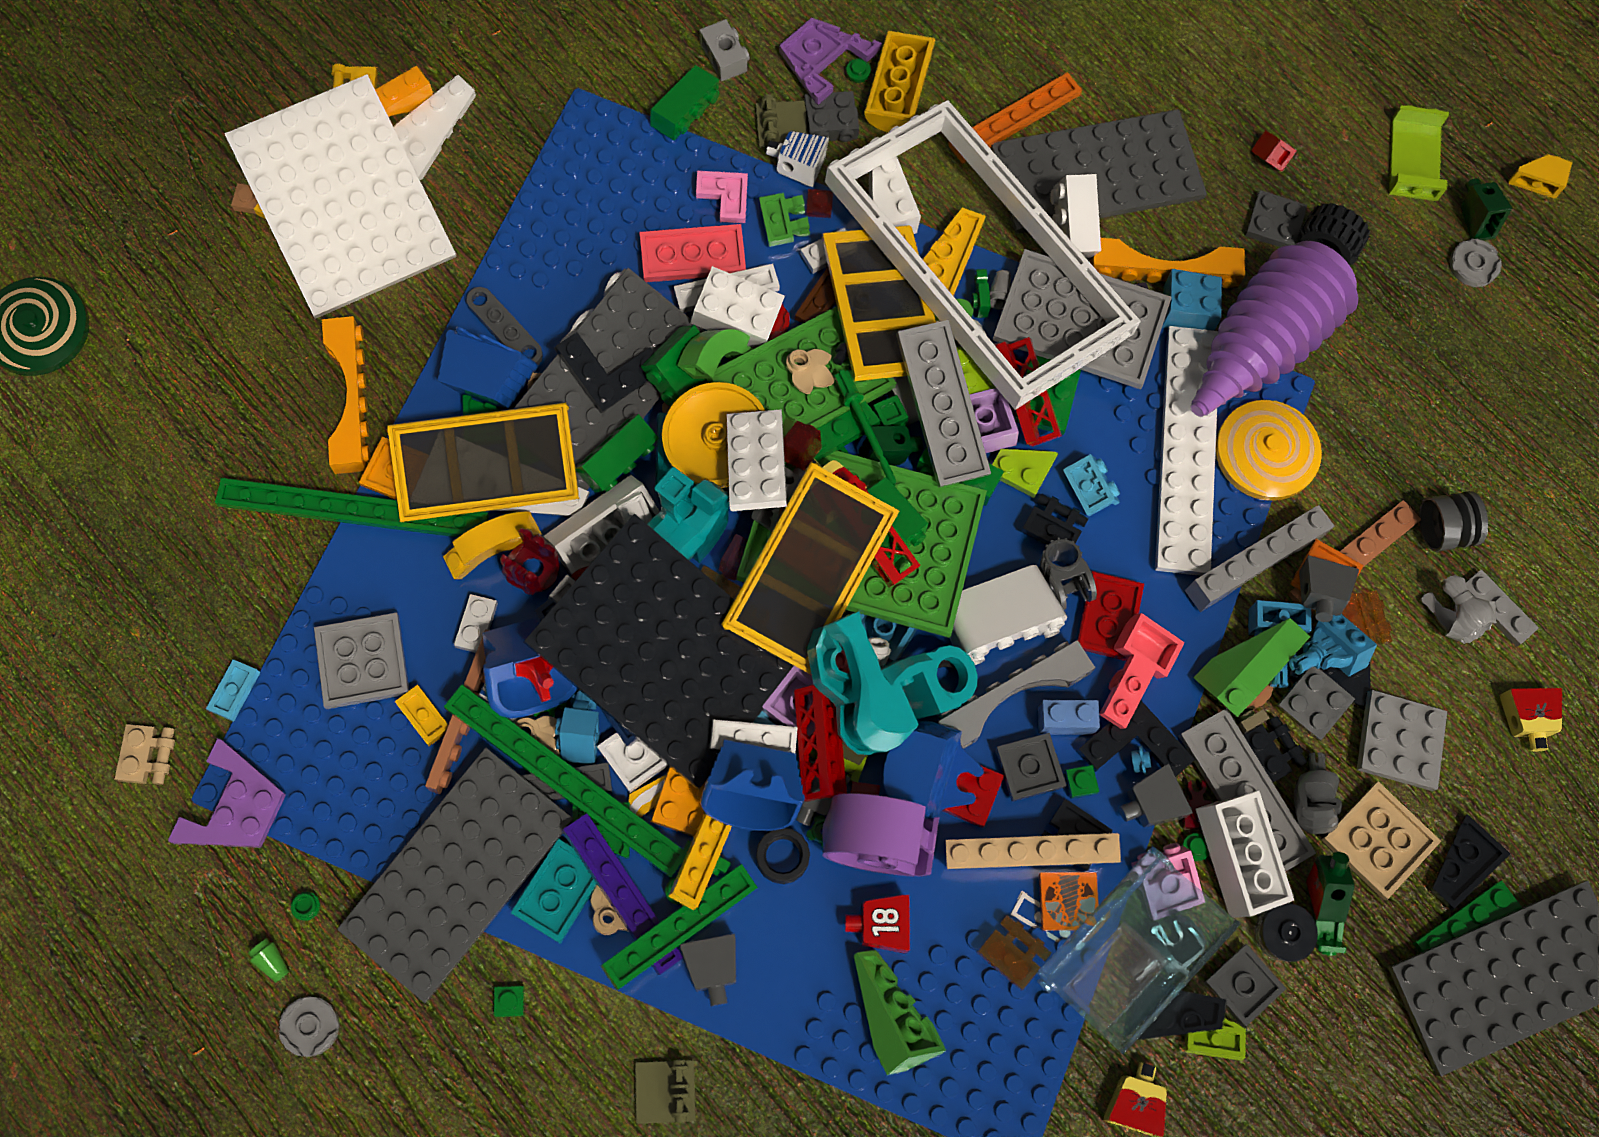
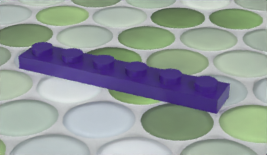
(615, 884)

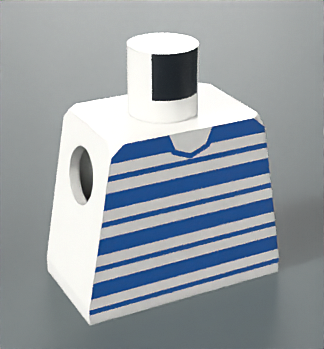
(800, 156)

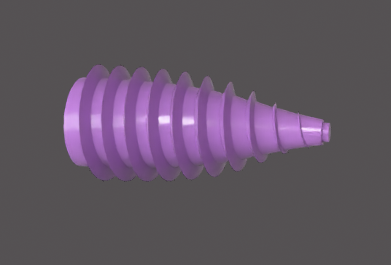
(1277, 321)

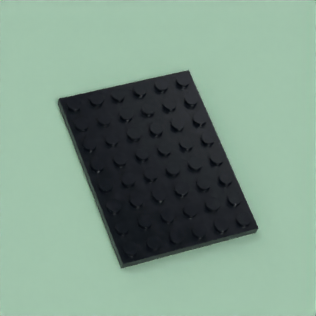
(652, 650)

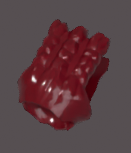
(531, 548)

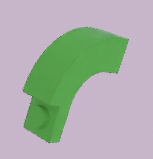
(706, 349)

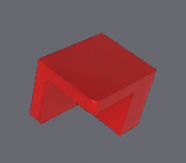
(1273, 150)

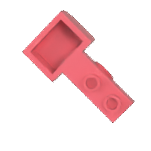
(1149, 653)

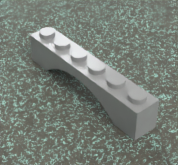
(1257, 558)
(1061, 669)

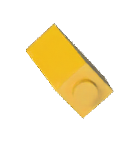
(1544, 175)

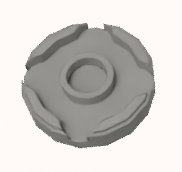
(1475, 263)
(309, 1026)

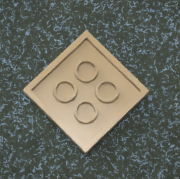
(1382, 840)

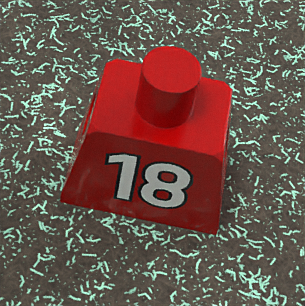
(883, 923)

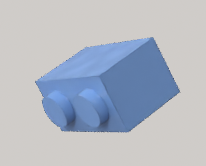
(1068, 717)

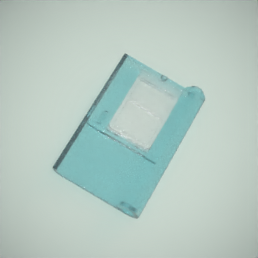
(1130, 947)

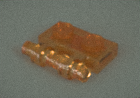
(1357, 613)
(1009, 959)

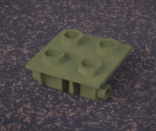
(778, 119)
(665, 1092)

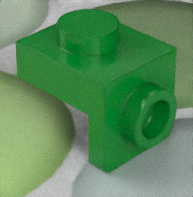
(1329, 937)

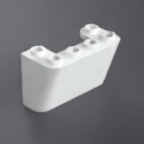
(1005, 611)

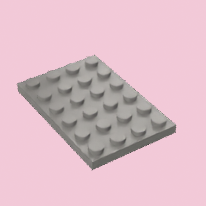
(1058, 316)

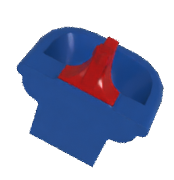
(517, 677)

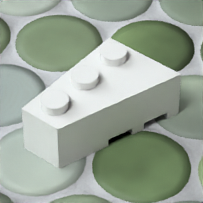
(892, 194)

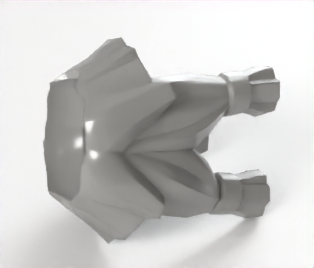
(1470, 614)

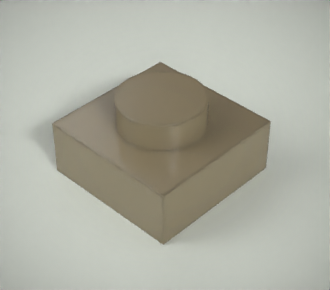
(1251, 720)

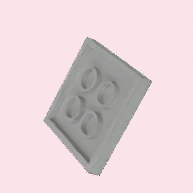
(361, 660)
(1402, 740)

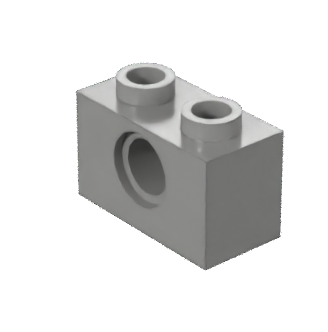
(724, 62)

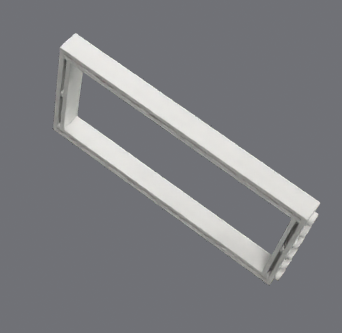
(945, 118)

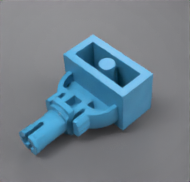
(1267, 614)
(1337, 646)
(578, 731)

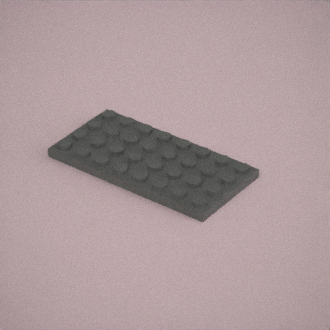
(1135, 160)
(616, 331)
(455, 875)
(1504, 978)

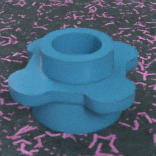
(1141, 760)

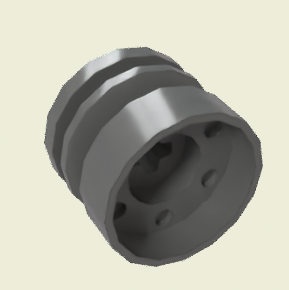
(1453, 521)

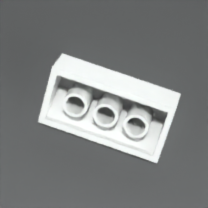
(594, 526)
(1245, 855)

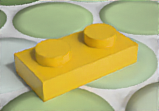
(422, 715)

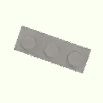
(1509, 616)

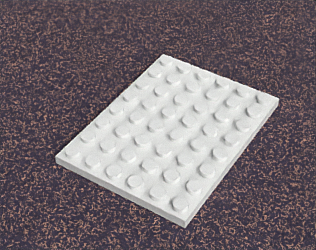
(340, 196)

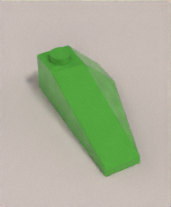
(1249, 667)
(896, 1028)

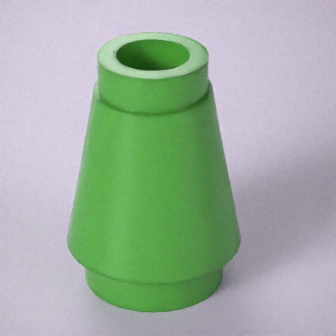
(268, 960)

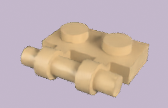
(137, 752)

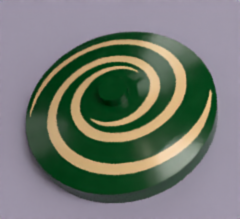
(40, 326)

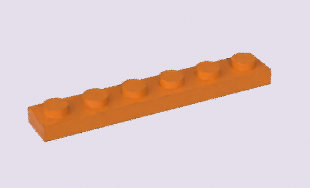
(1025, 111)

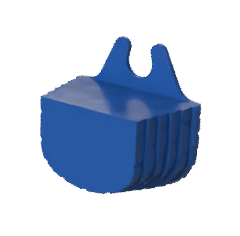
(484, 368)
(928, 768)
(753, 787)

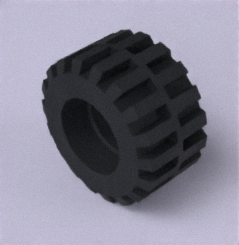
(1337, 229)

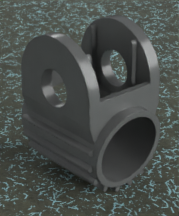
(1077, 569)

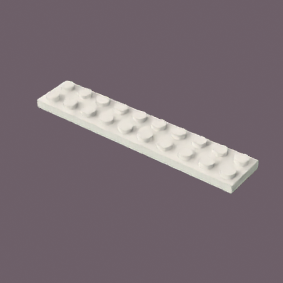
(1186, 458)

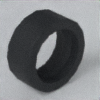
(779, 877)

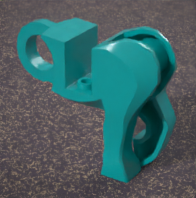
(690, 515)
(878, 703)

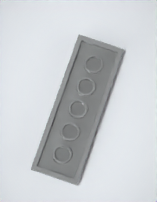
(943, 403)
(1235, 770)

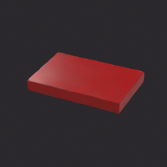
(1108, 614)

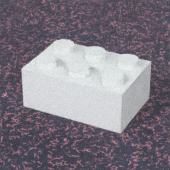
(1078, 212)
(737, 305)

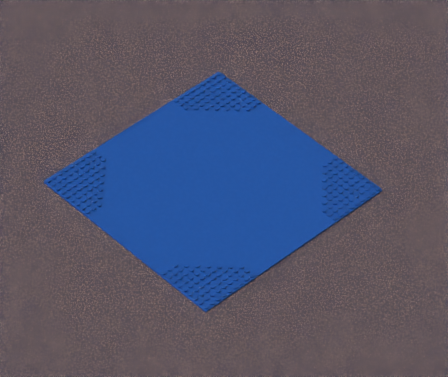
(362, 768)

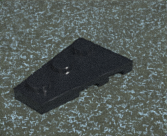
(1356, 684)
(1468, 862)
(1188, 1015)

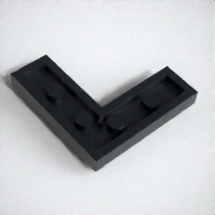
(599, 386)
(1148, 731)

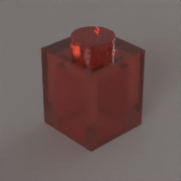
(801, 444)

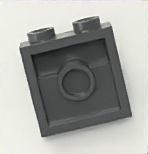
(833, 117)

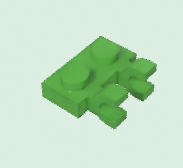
(777, 220)

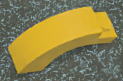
(487, 540)

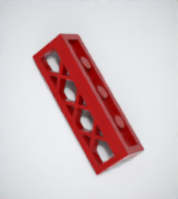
(1025, 413)
(881, 562)
(830, 758)

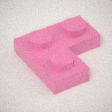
(729, 188)

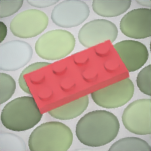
(691, 252)

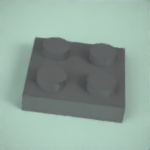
(1275, 219)
(1315, 702)
(1030, 767)
(1245, 985)

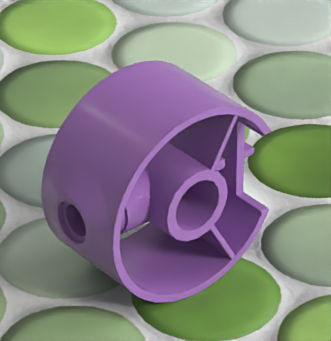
(879, 835)

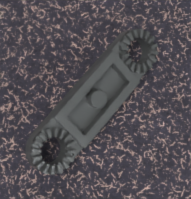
(502, 323)

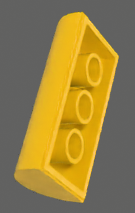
(898, 80)

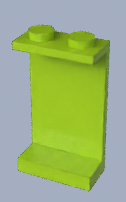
(1416, 153)

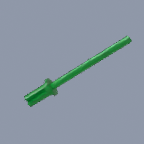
(853, 399)

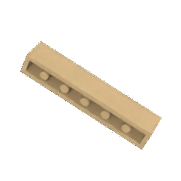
(1033, 851)

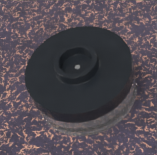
(1286, 933)

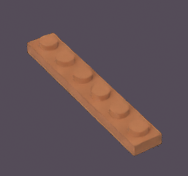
(1376, 538)
(450, 748)

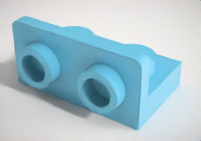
(1091, 484)

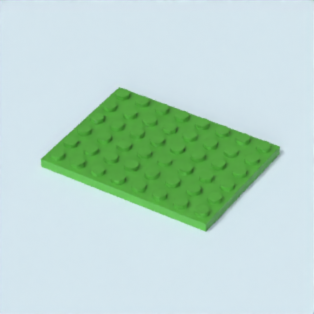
(932, 592)

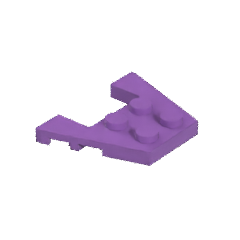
(816, 47)
(243, 811)

